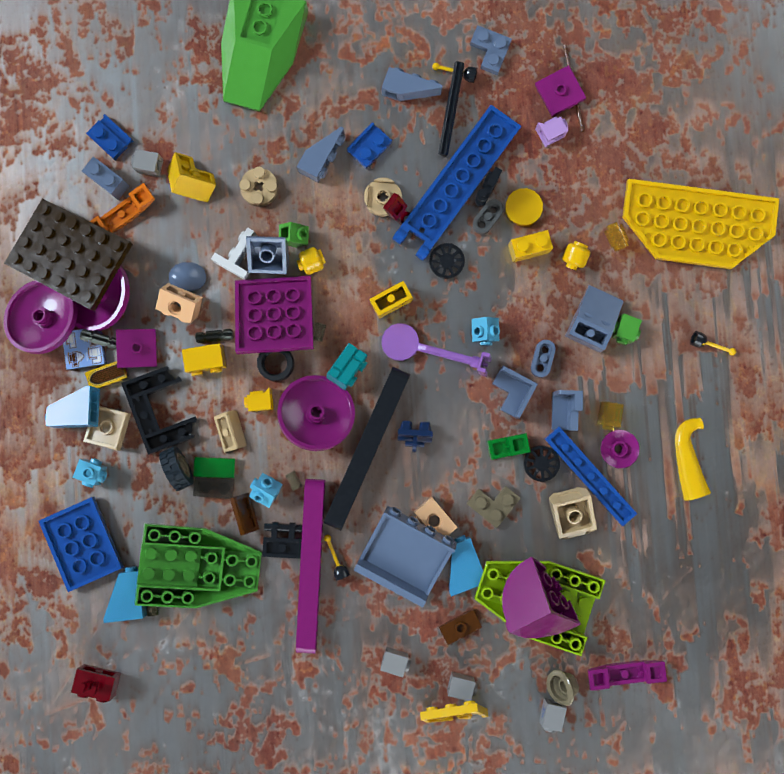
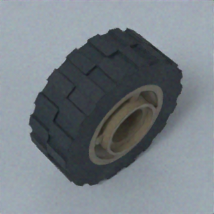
(176, 468)

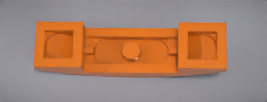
(126, 211)

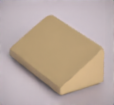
(230, 431)

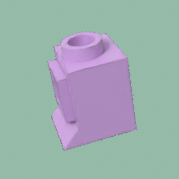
(552, 130)

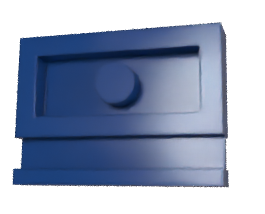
(109, 137)
(369, 145)

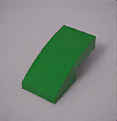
(508, 446)
(214, 467)

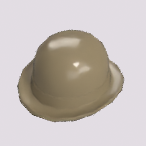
(562, 687)

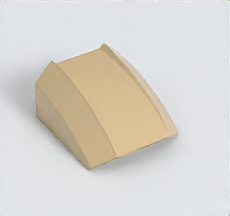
(573, 513)

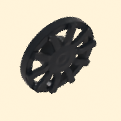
(446, 261)
(541, 463)

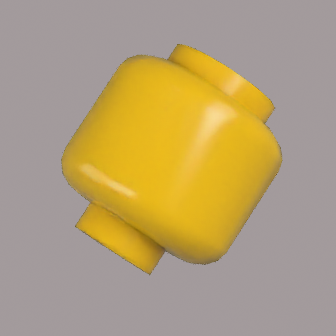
(576, 255)
(311, 260)

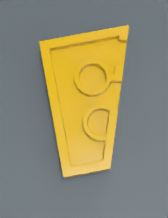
(465, 711)

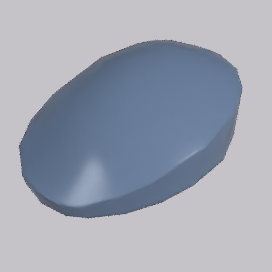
(187, 276)

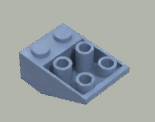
(595, 319)

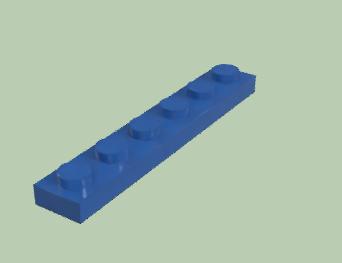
(590, 476)

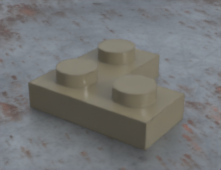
(494, 510)

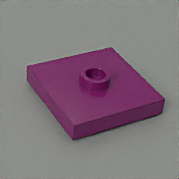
(560, 91)
(136, 348)

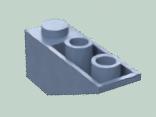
(407, 86)
(317, 157)

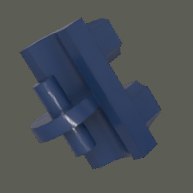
(415, 438)

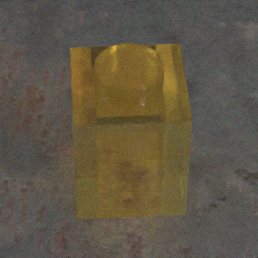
(610, 415)

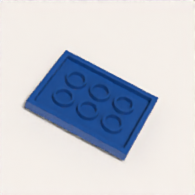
(81, 544)

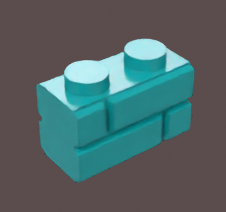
(347, 366)

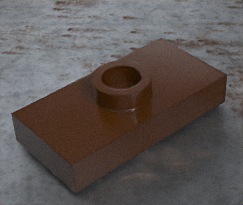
(244, 514)
(460, 627)

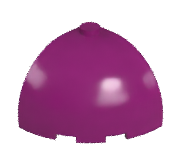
(535, 604)

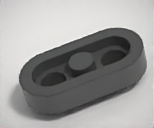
(487, 217)

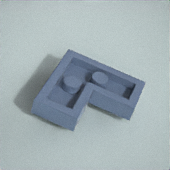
(494, 45)

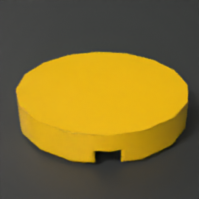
(523, 207)

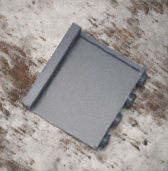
(405, 555)

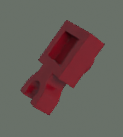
(396, 208)

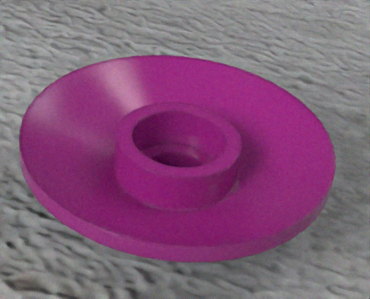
(629, 449)

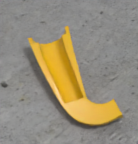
(690, 472)

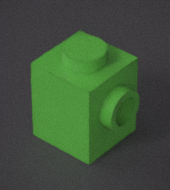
(296, 234)
(626, 329)

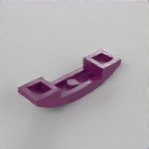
(626, 673)

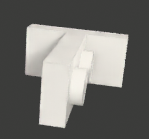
(236, 256)

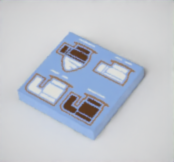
(82, 353)

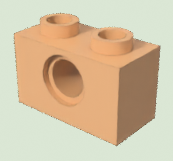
(171, 295)
(430, 508)

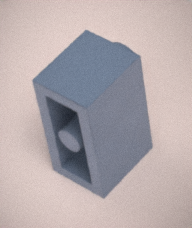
(105, 178)

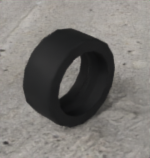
(275, 377)

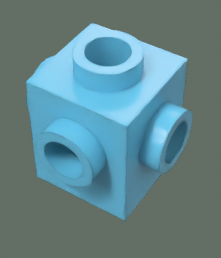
(485, 330)
(90, 472)
(265, 490)

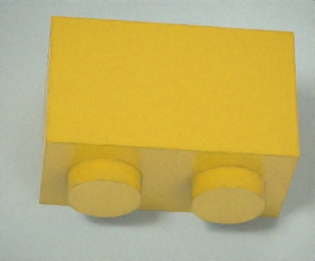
(530, 246)
(391, 299)
(204, 359)

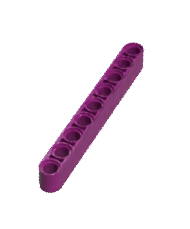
(310, 566)

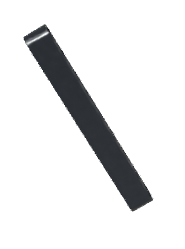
(366, 448)

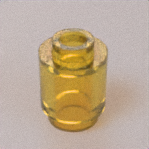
(616, 236)

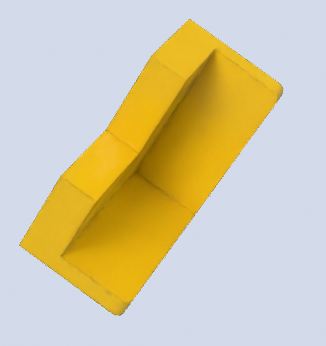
(188, 180)

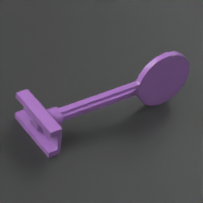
(402, 342)

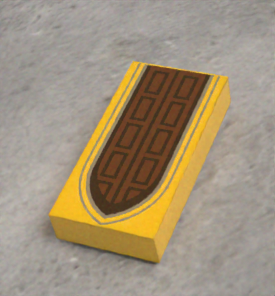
(105, 375)

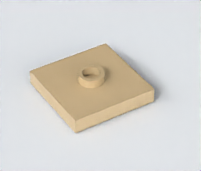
(110, 429)

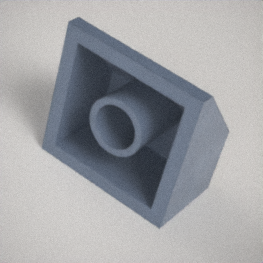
(267, 254)

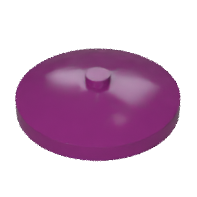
(110, 307)
(39, 318)
(315, 413)

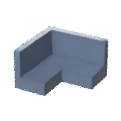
(518, 389)
(566, 409)

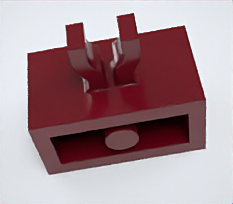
(95, 683)

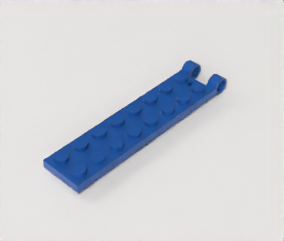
(458, 179)

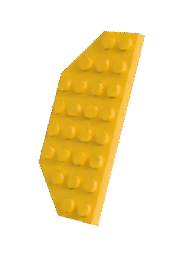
(698, 223)

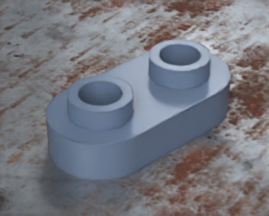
(542, 359)

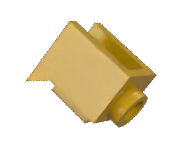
(259, 400)

